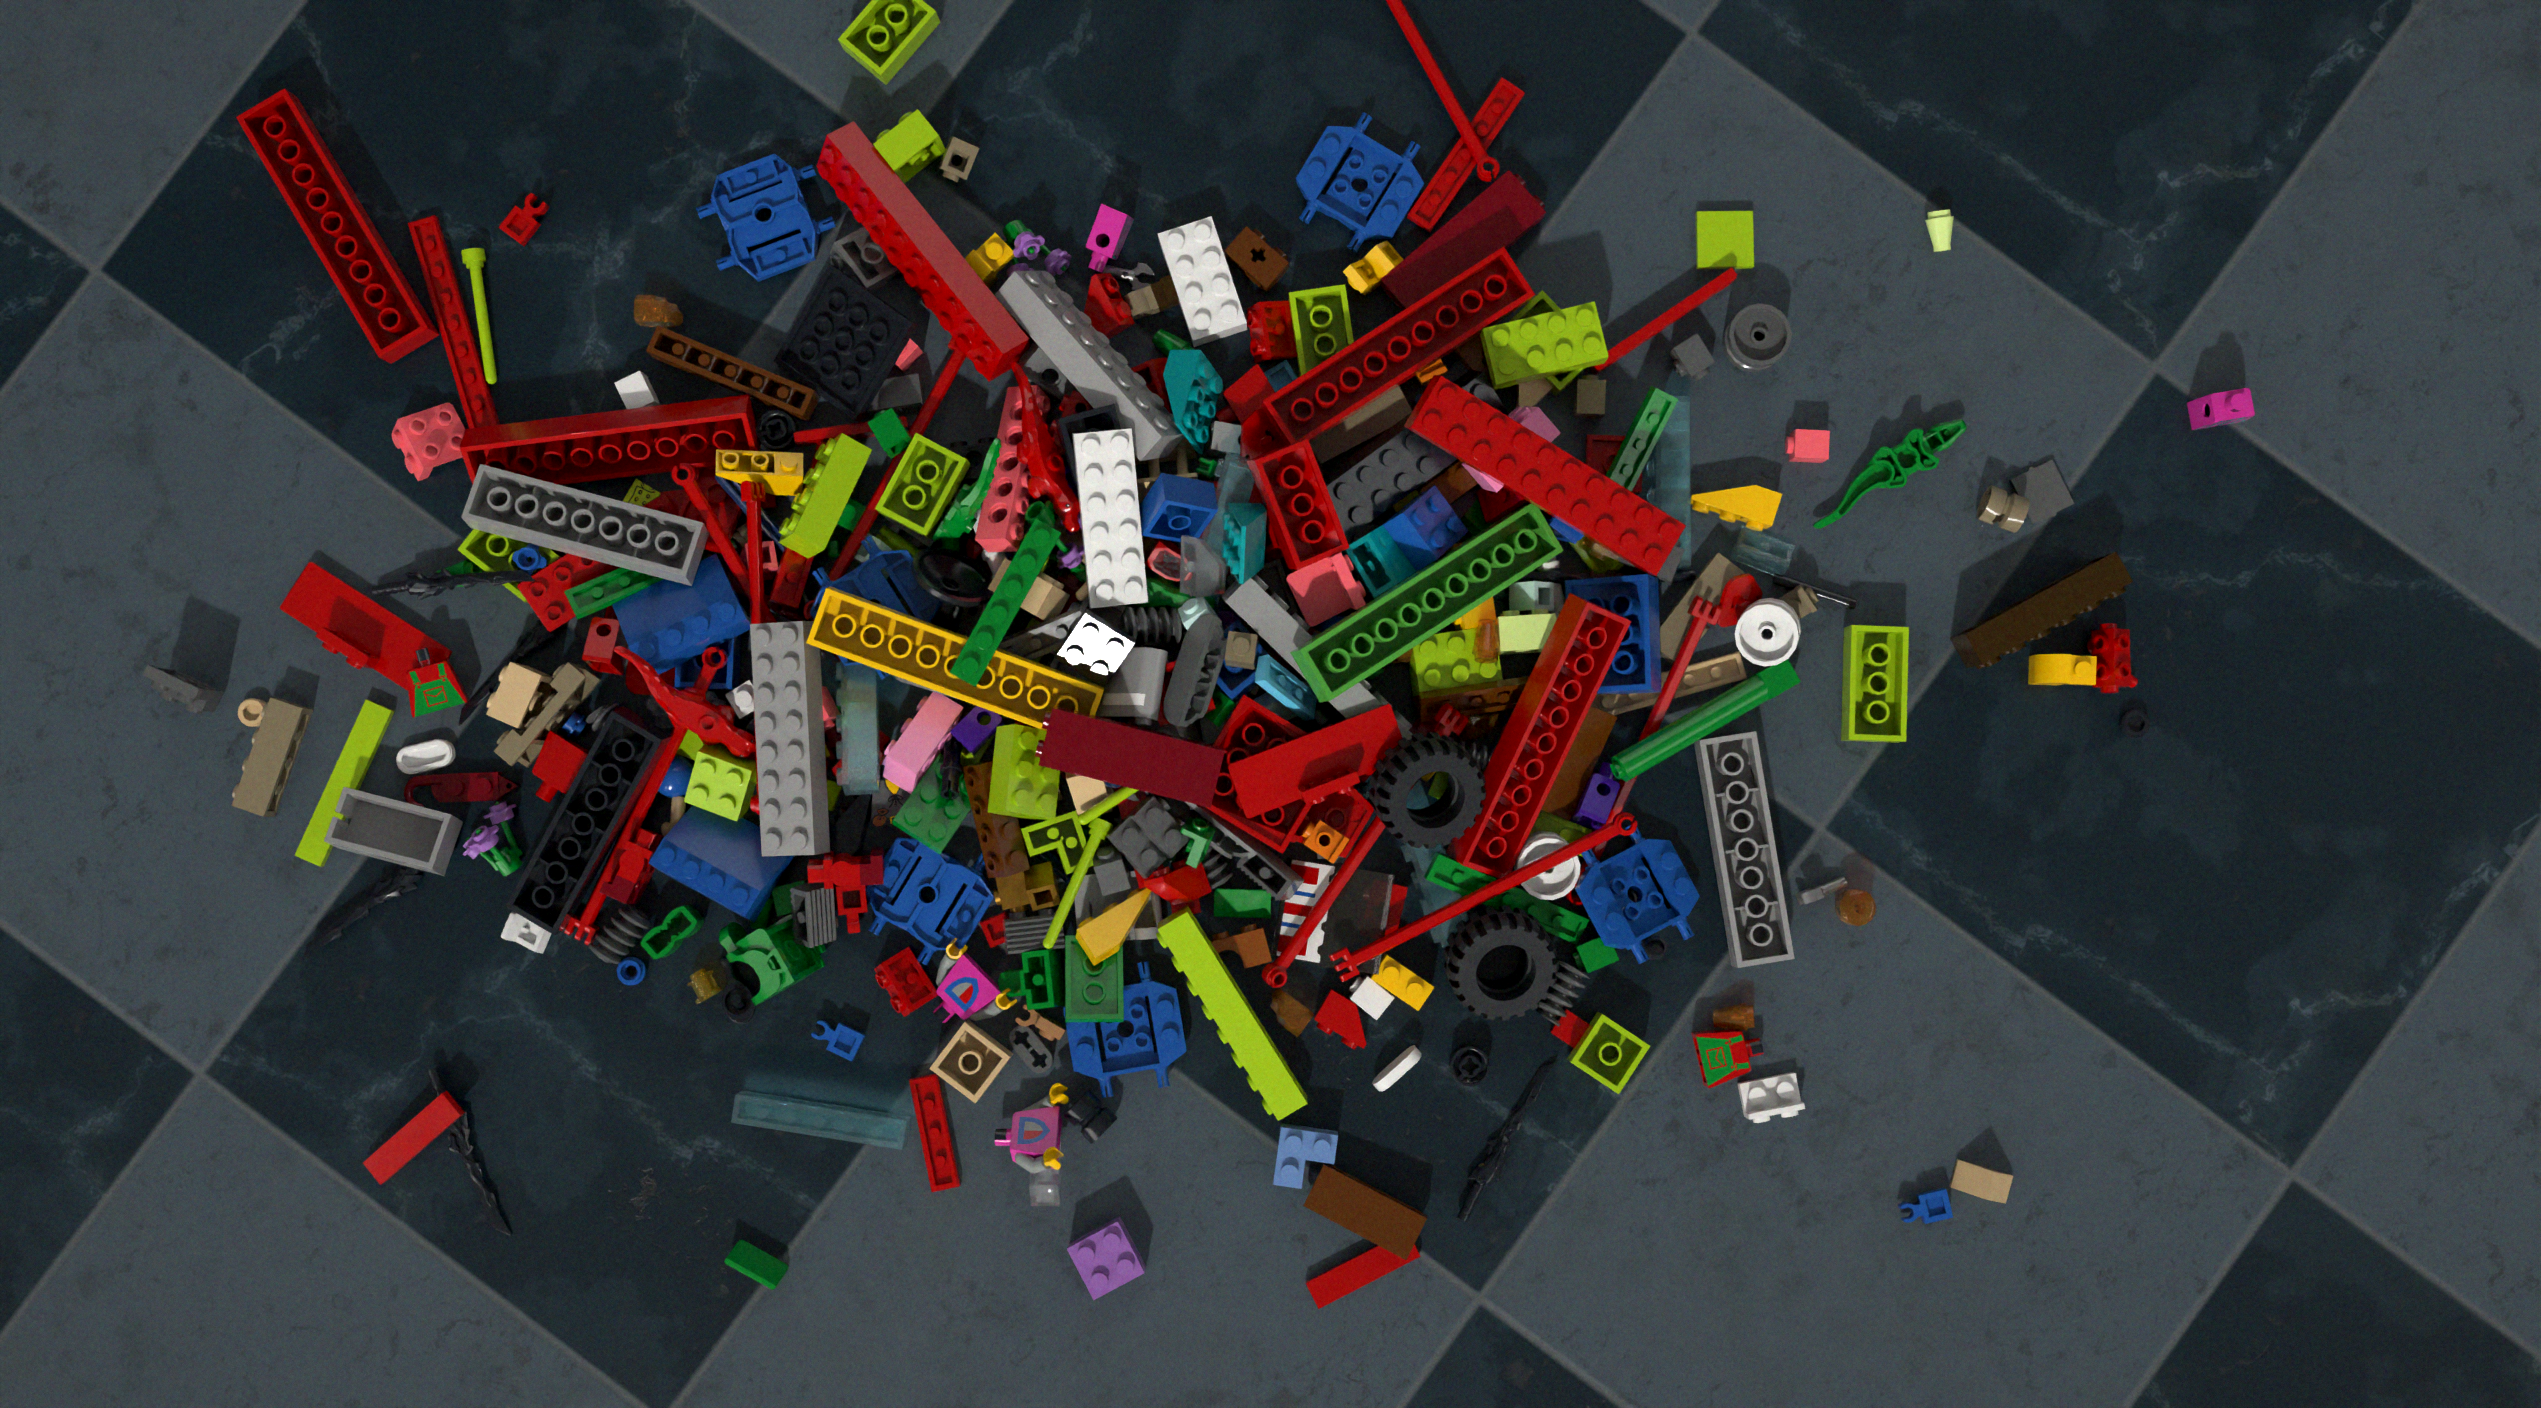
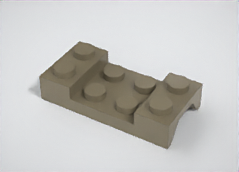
(573, 686)

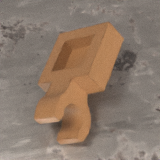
(1048, 1027)

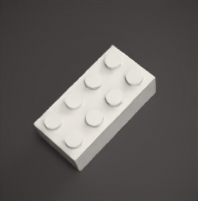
(1202, 281)

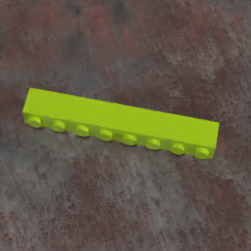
(1231, 1012)

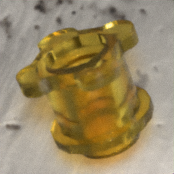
(704, 985)

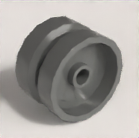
(1753, 321)

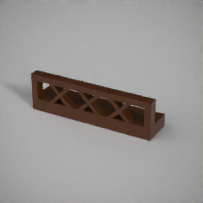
(1470, 698)

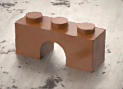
(1249, 944)

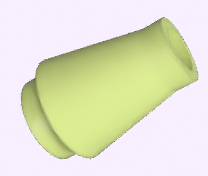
(1940, 229)

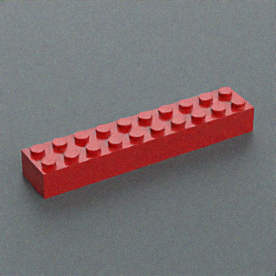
(337, 226)
(921, 251)
(1398, 349)
(615, 441)
(1544, 475)
(1540, 734)

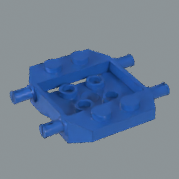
(1366, 161)
(774, 186)
(870, 583)
(920, 917)
(1625, 922)
(1135, 1051)

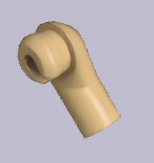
(678, 809)

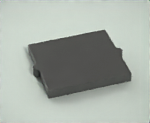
(2044, 490)

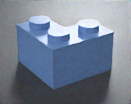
(1301, 1144)

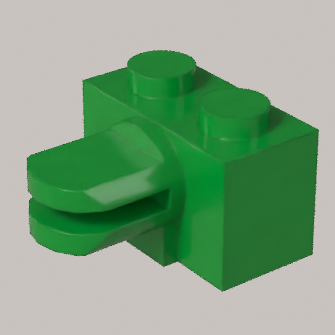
(1038, 979)

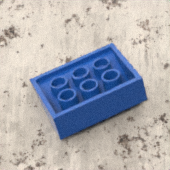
(680, 621)
(1637, 660)
(720, 861)

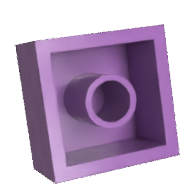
(1106, 1258)

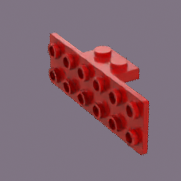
(547, 591)
(357, 625)
(1315, 762)

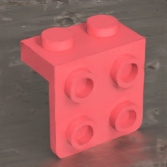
(429, 438)
(1326, 589)

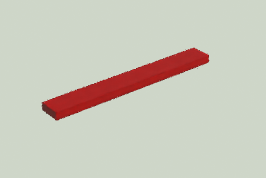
(453, 322)

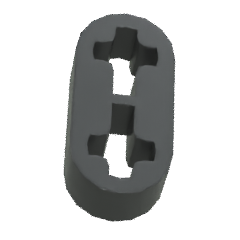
(1025, 1052)

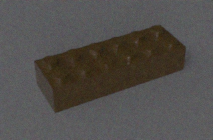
(2042, 609)

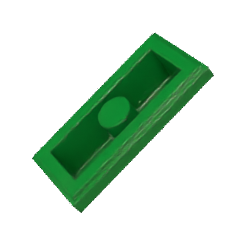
(1242, 903)
(757, 1264)

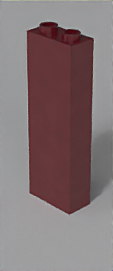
(1484, 226)
(1130, 756)

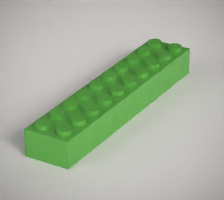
(1426, 602)

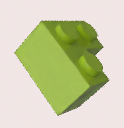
(1060, 833)

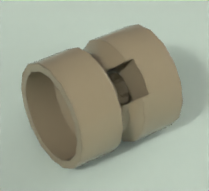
(2004, 509)

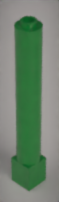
(1704, 720)

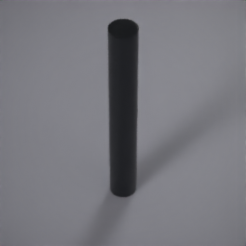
(1821, 593)

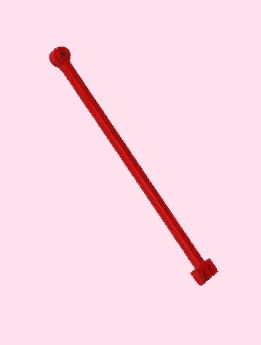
(1444, 91)
(919, 426)
(753, 494)
(732, 558)
(1660, 708)
(1450, 720)
(641, 808)
(1429, 921)

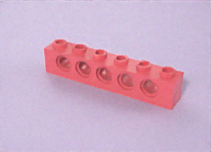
(1006, 502)

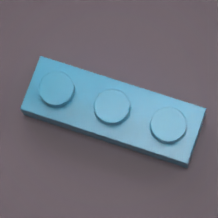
(1285, 687)

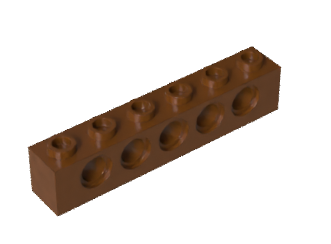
(733, 373)

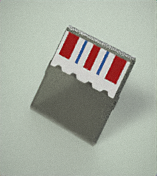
(1352, 920)

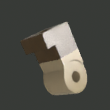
(1152, 298)

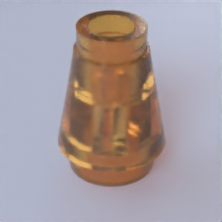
(1486, 642)
(1734, 1017)

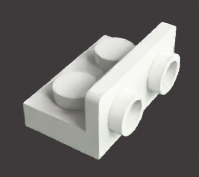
(1770, 1097)

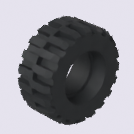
(1445, 817)
(1508, 995)

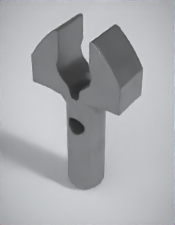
(1129, 275)
(1813, 894)

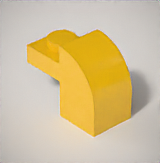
(990, 259)
(1368, 272)
(2062, 669)

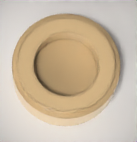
(250, 712)

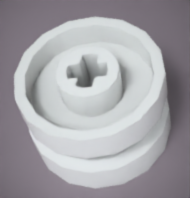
(1771, 615)
(1555, 881)

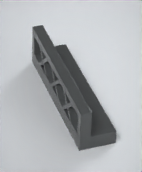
(1042, 637)

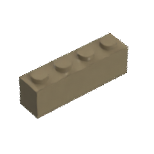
(1361, 427)
(1709, 586)
(271, 757)

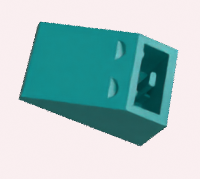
(1192, 393)
(1244, 539)
(1378, 562)

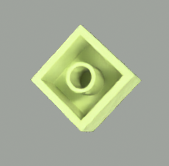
(1524, 632)

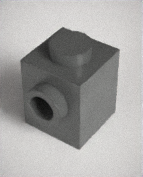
(1692, 359)

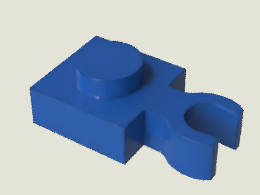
(843, 1041)
(1931, 1206)

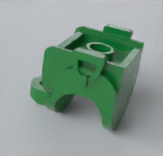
(772, 955)

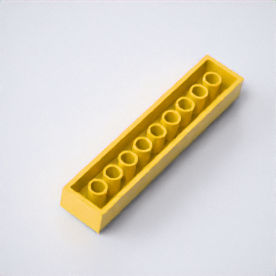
(928, 652)

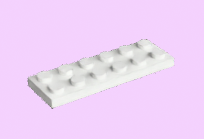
(1110, 517)

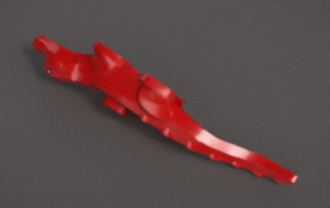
(1043, 458)
(692, 710)

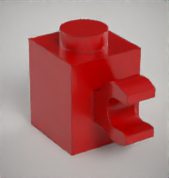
(850, 902)

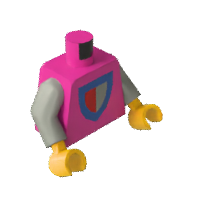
(967, 988)
(1036, 1133)

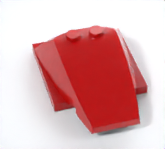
(1253, 730)

